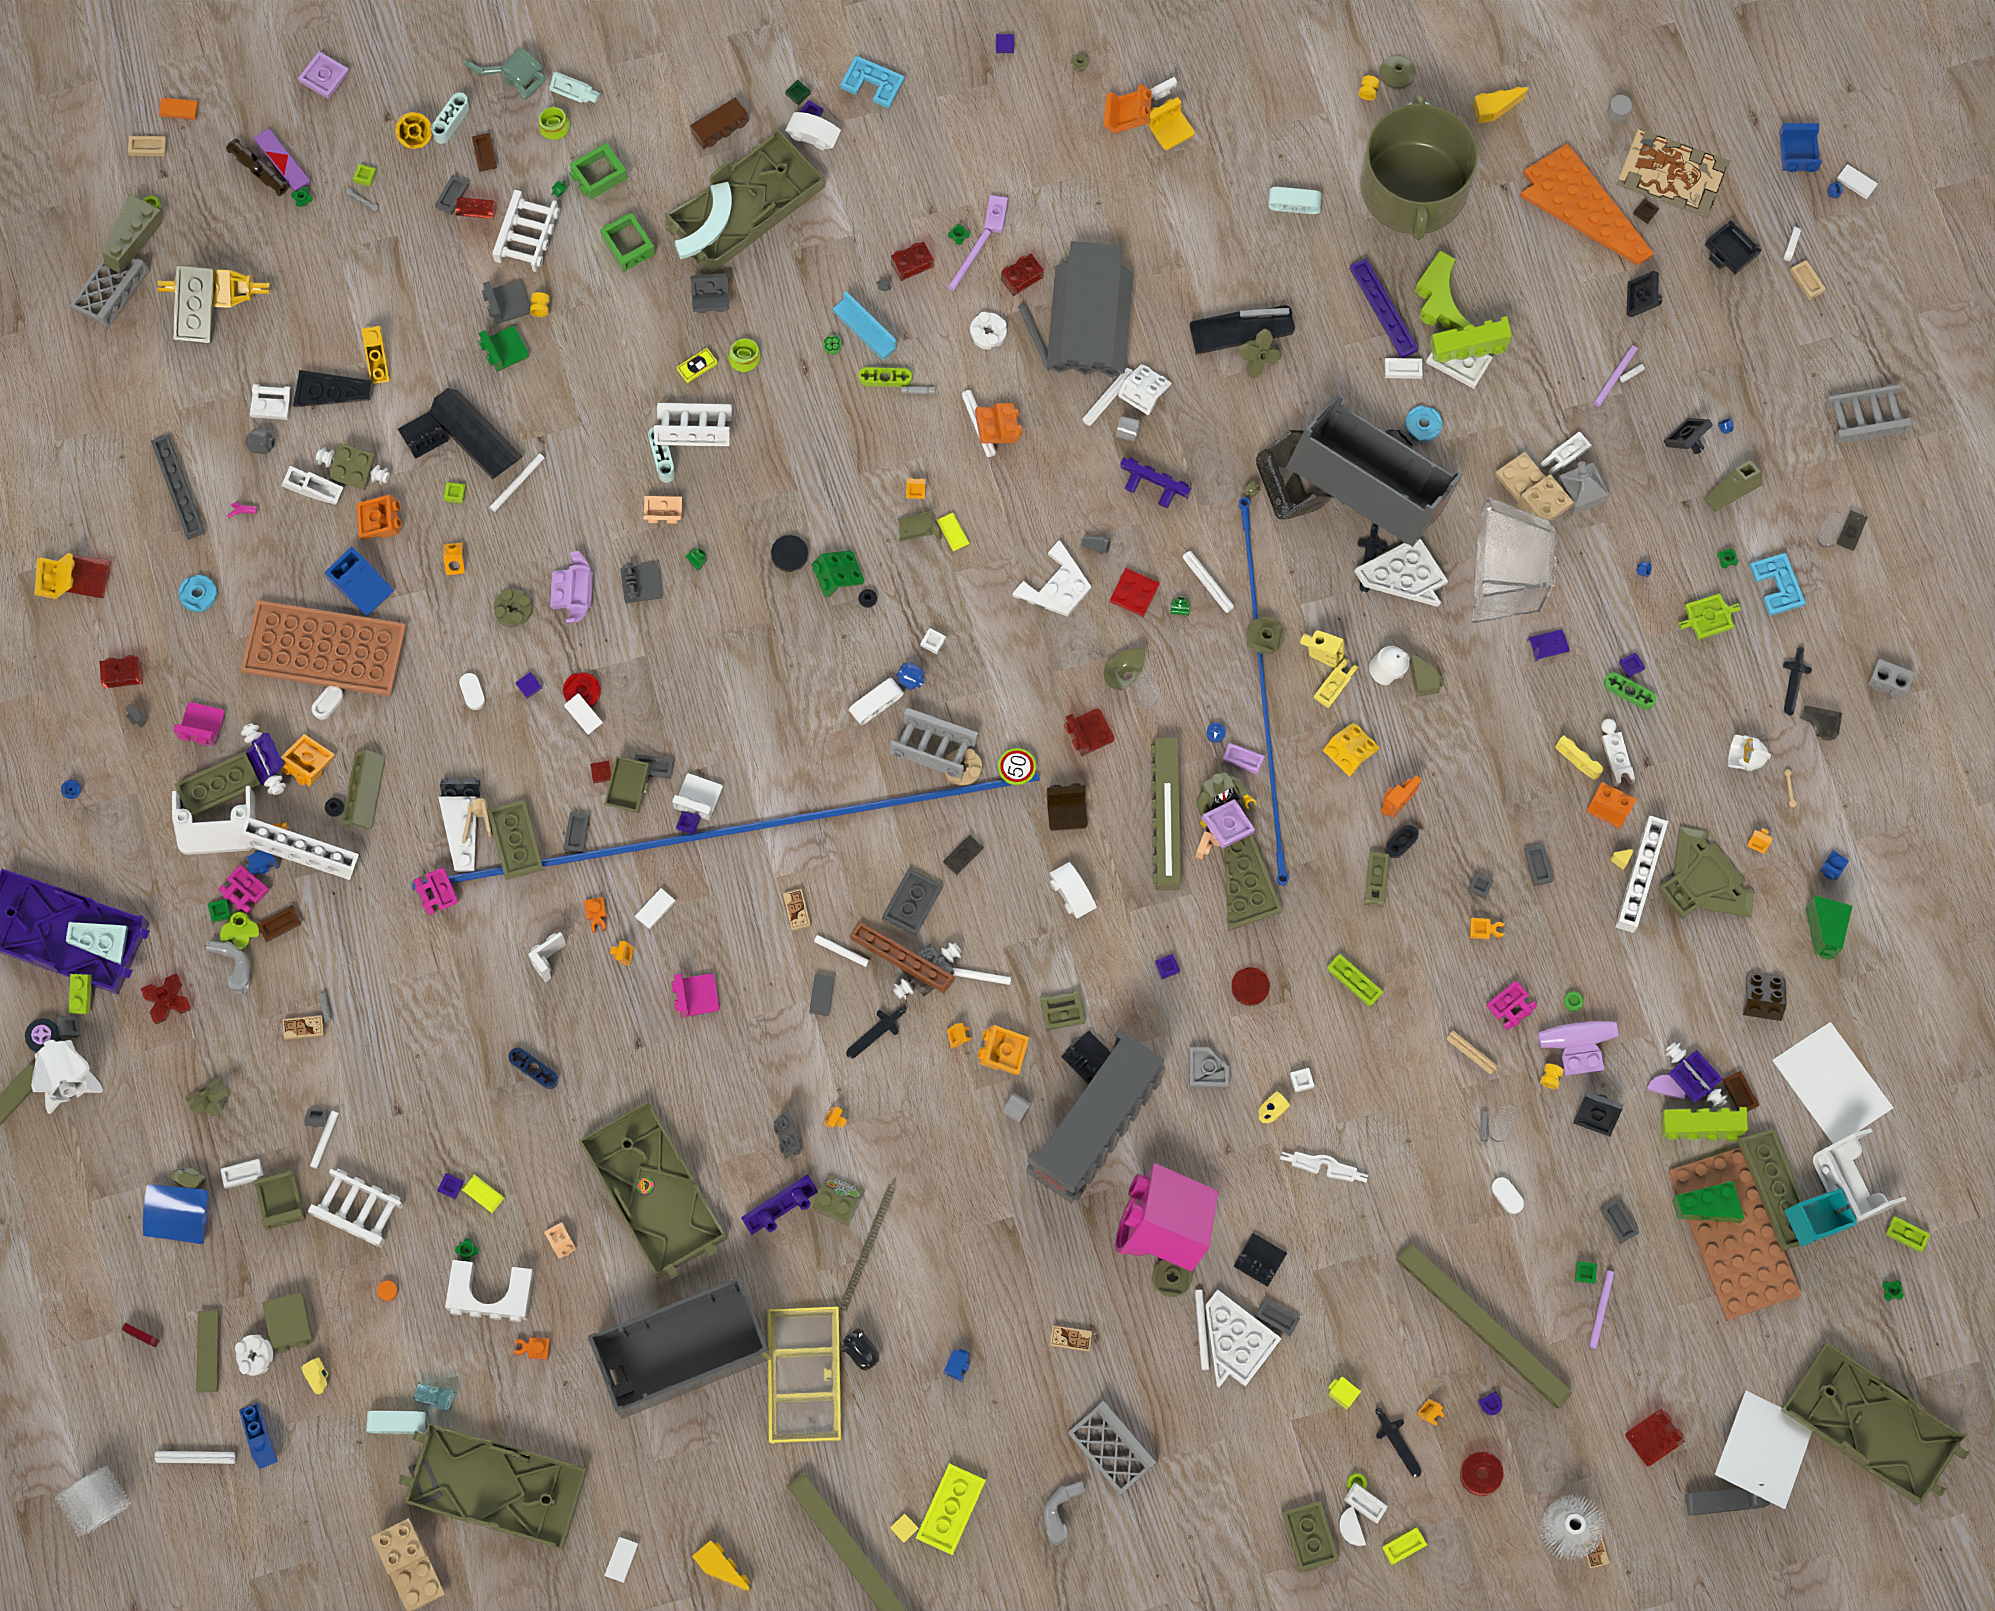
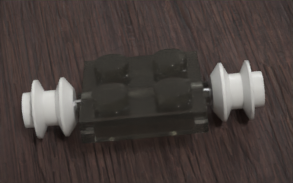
(934, 957)

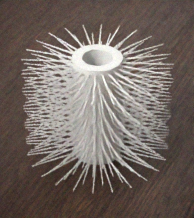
(95, 1501)
(1577, 1521)

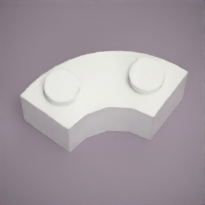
(813, 130)
(1073, 890)

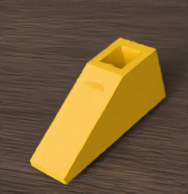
(1493, 105)
(375, 354)
(716, 1565)

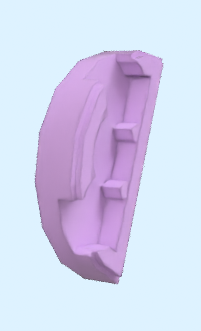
(1666, 1086)

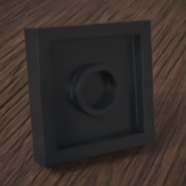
(1643, 294)
(1688, 435)
(1598, 1113)

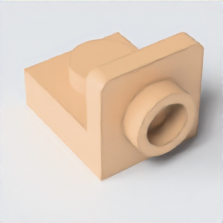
(1204, 846)
(560, 1240)

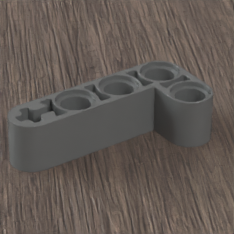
(1723, 1501)

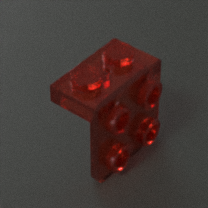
(1088, 731)
(1655, 1437)

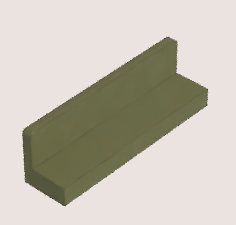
(363, 789)

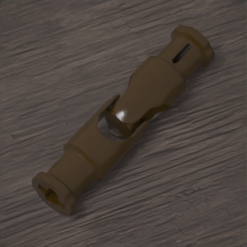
(256, 166)

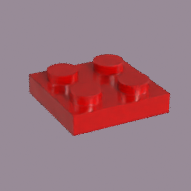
(1134, 592)

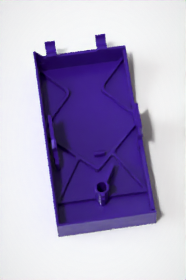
(36, 927)

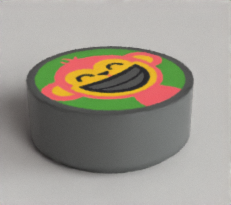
(645, 1186)

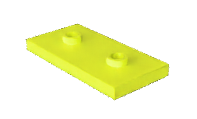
(950, 1509)

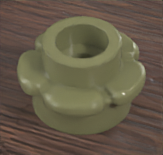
(1079, 66)
(1252, 489)

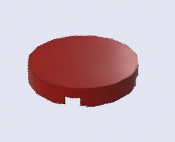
(585, 685)

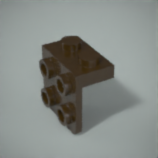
(1066, 807)
(1765, 996)

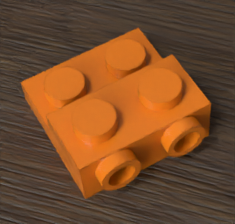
(998, 423)
(378, 517)
(1398, 797)

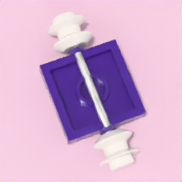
(264, 758)
(1695, 1076)

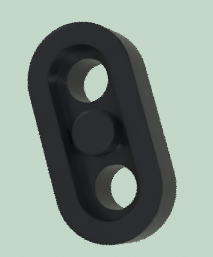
(1401, 842)

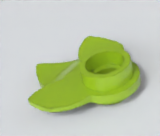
(239, 933)

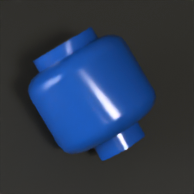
(910, 675)

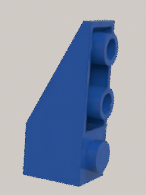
(258, 1436)

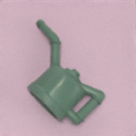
(517, 71)

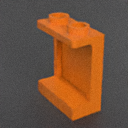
(1127, 110)
(1611, 805)

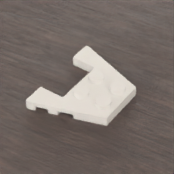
(1063, 590)

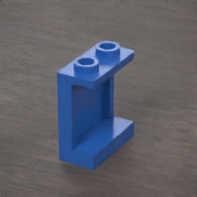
(1799, 147)

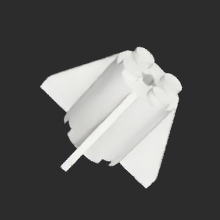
(62, 1074)

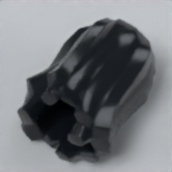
(861, 1350)

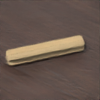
(1471, 1052)

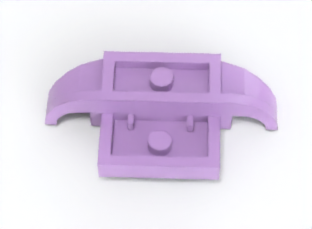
(573, 588)

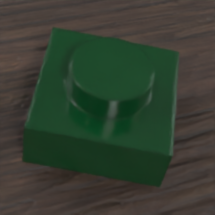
(797, 92)

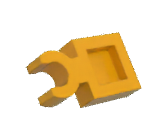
(1481, 929)

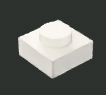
(933, 641)
(1301, 1080)

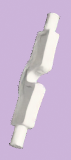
(1313, 1163)

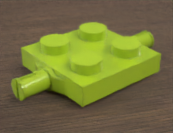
(1709, 616)

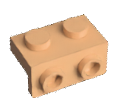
(663, 508)

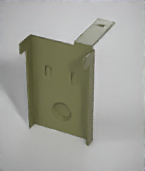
(917, 527)

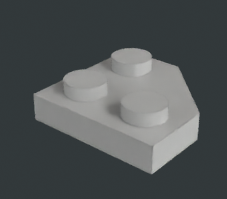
(1207, 1069)

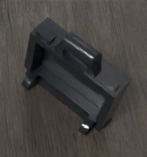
(1732, 248)

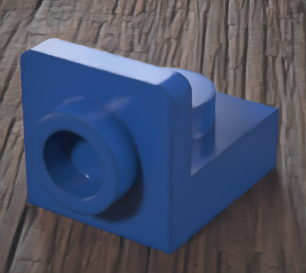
(1834, 866)

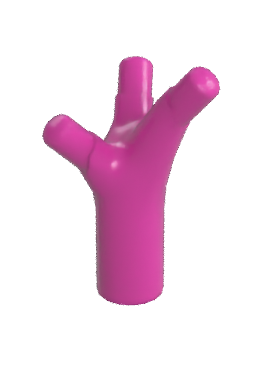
(242, 509)

